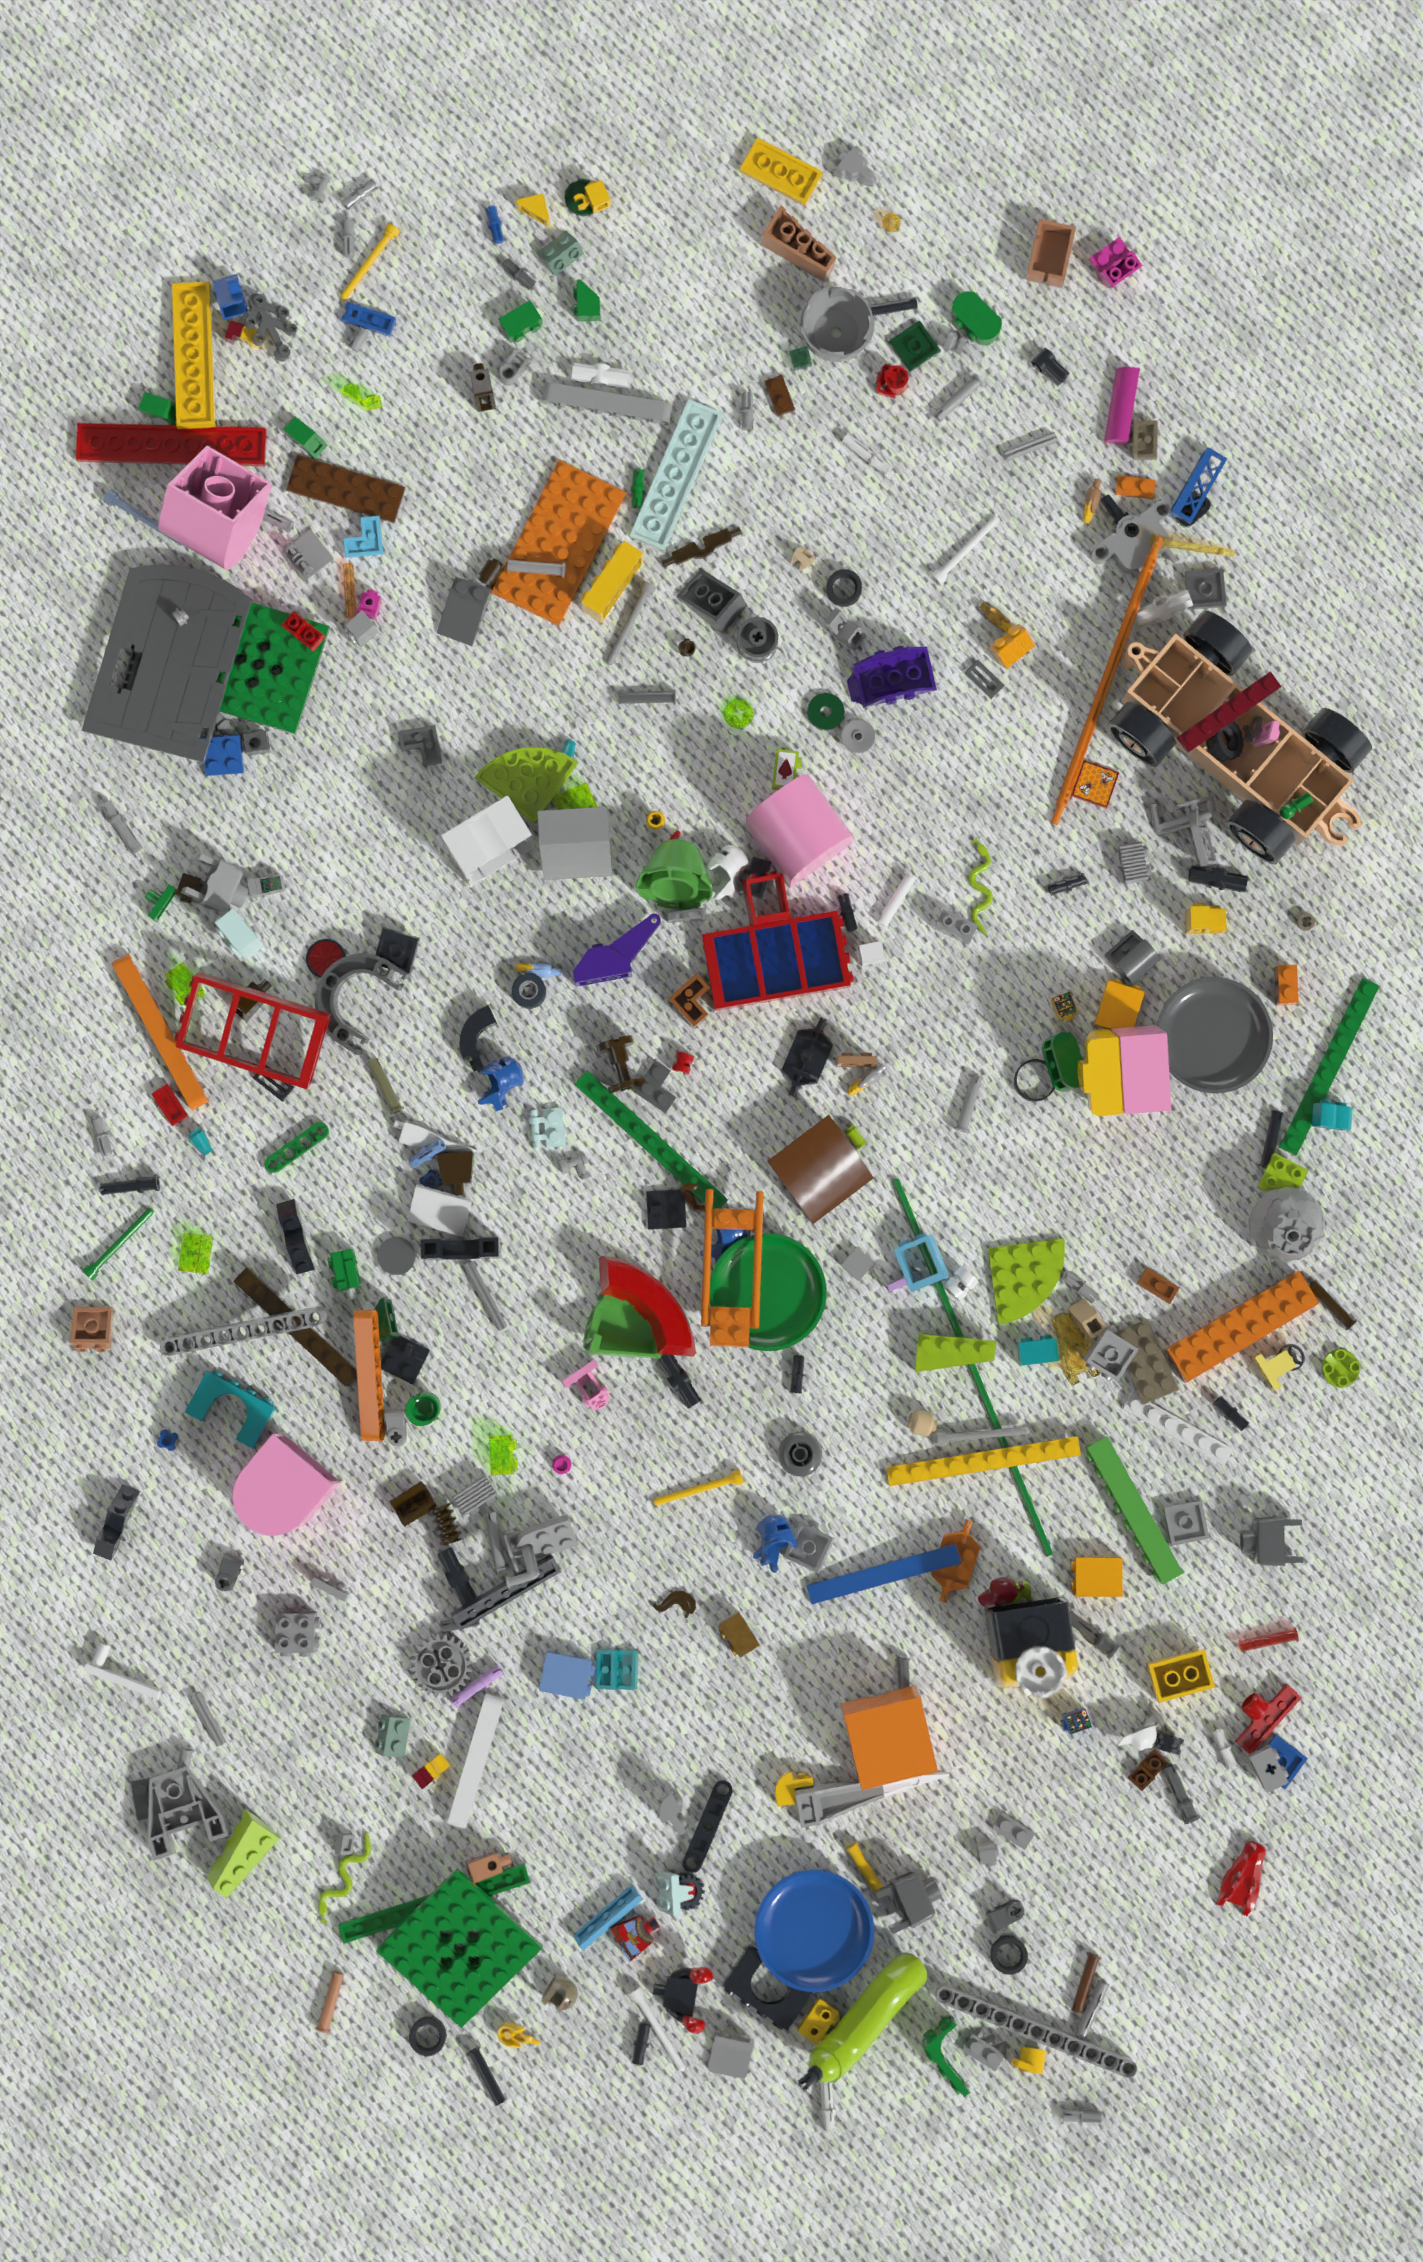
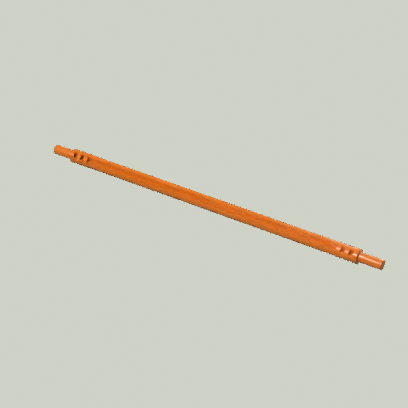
(1105, 684)

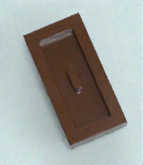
(779, 395)

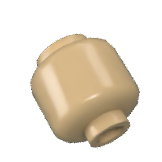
(922, 1423)

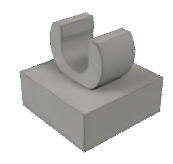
(344, 1844)

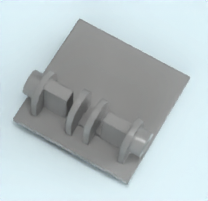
(307, 555)

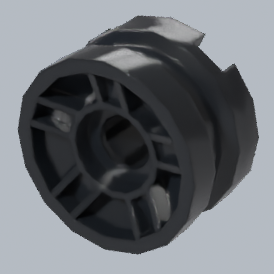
(1168, 1743)

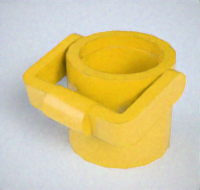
(1030, 2060)

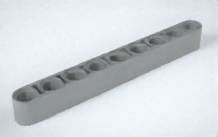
(250, 1326)

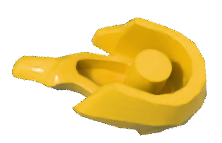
(512, 2033)

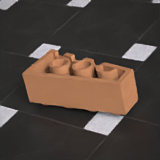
(796, 245)

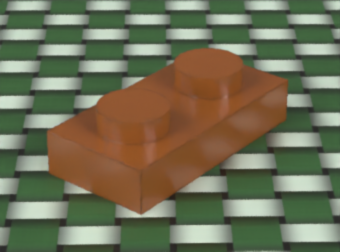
(1158, 1285)

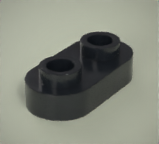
(1201, 512)

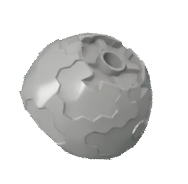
(840, 310)
(1284, 1212)

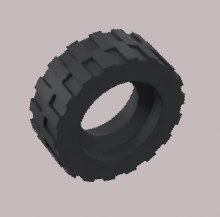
(1234, 743)

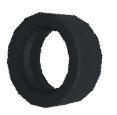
(840, 574)
(1023, 1956)
(442, 2036)

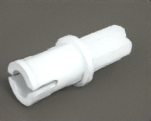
(1225, 1748)

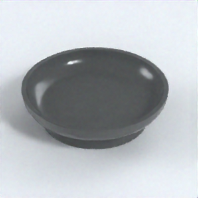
(1216, 1034)

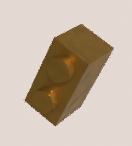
(739, 1635)

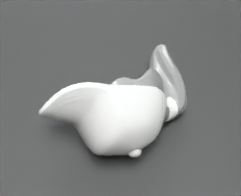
(1146, 1735)

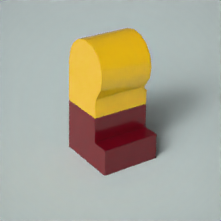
(239, 332)
(430, 1771)

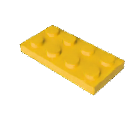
(781, 171)

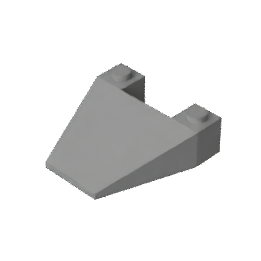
(177, 1804)

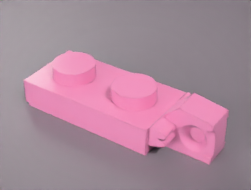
(1268, 733)

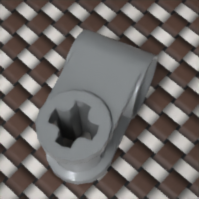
(514, 364)
(396, 1423)

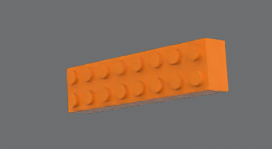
(1241, 1326)

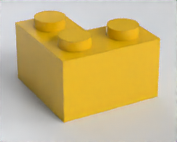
(1205, 919)

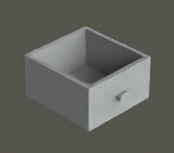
(575, 843)

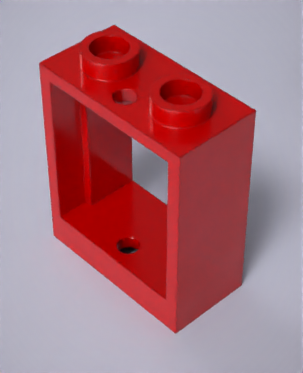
(781, 893)

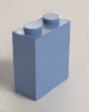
(567, 1675)

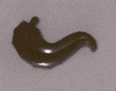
(682, 1598)

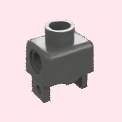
(1267, 1541)
(912, 1898)

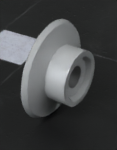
(858, 727)

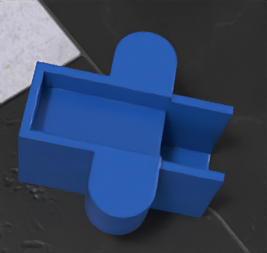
(230, 296)

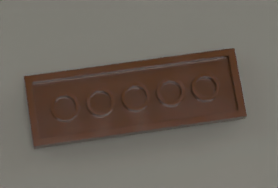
(345, 489)

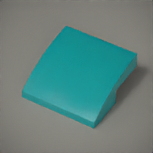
(616, 1669)

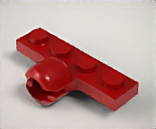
(1265, 1716)

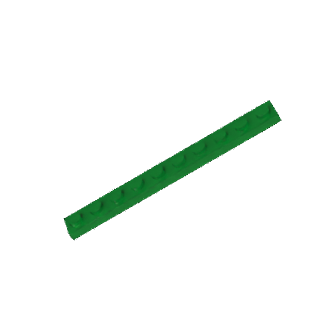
(1329, 1065)
(647, 1138)
(395, 1915)

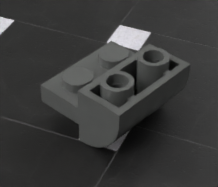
(1132, 957)

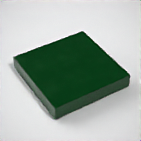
(914, 346)

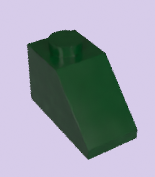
(386, 1320)

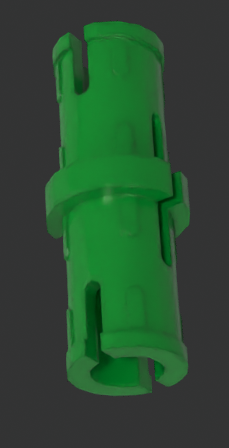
(637, 488)

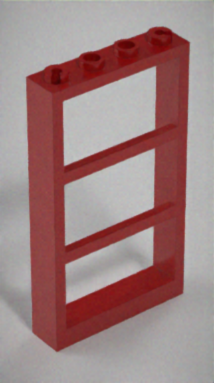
(314, 1047)

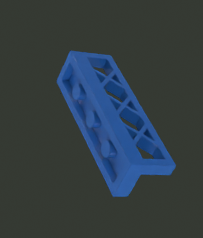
(1191, 482)

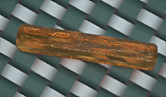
(349, 590)

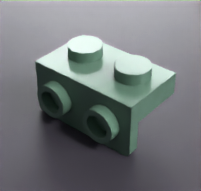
(561, 252)
(392, 1736)

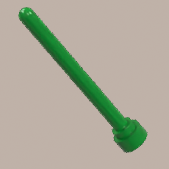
(92, 1270)

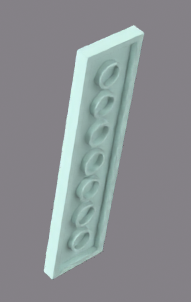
(676, 475)

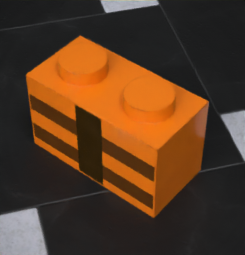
(1286, 985)

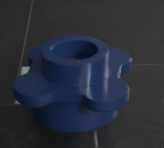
(431, 1175)

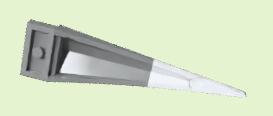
(834, 1799)

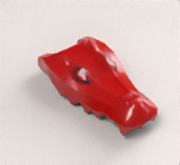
(1243, 1879)

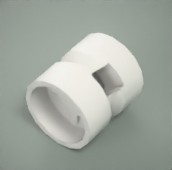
(965, 1278)

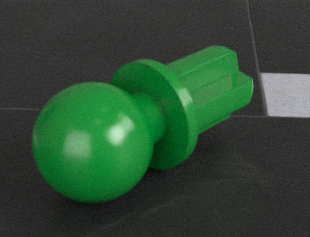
(1288, 810)

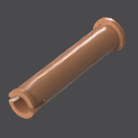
(330, 2002)

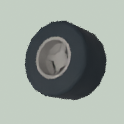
(526, 985)

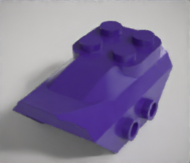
(891, 676)

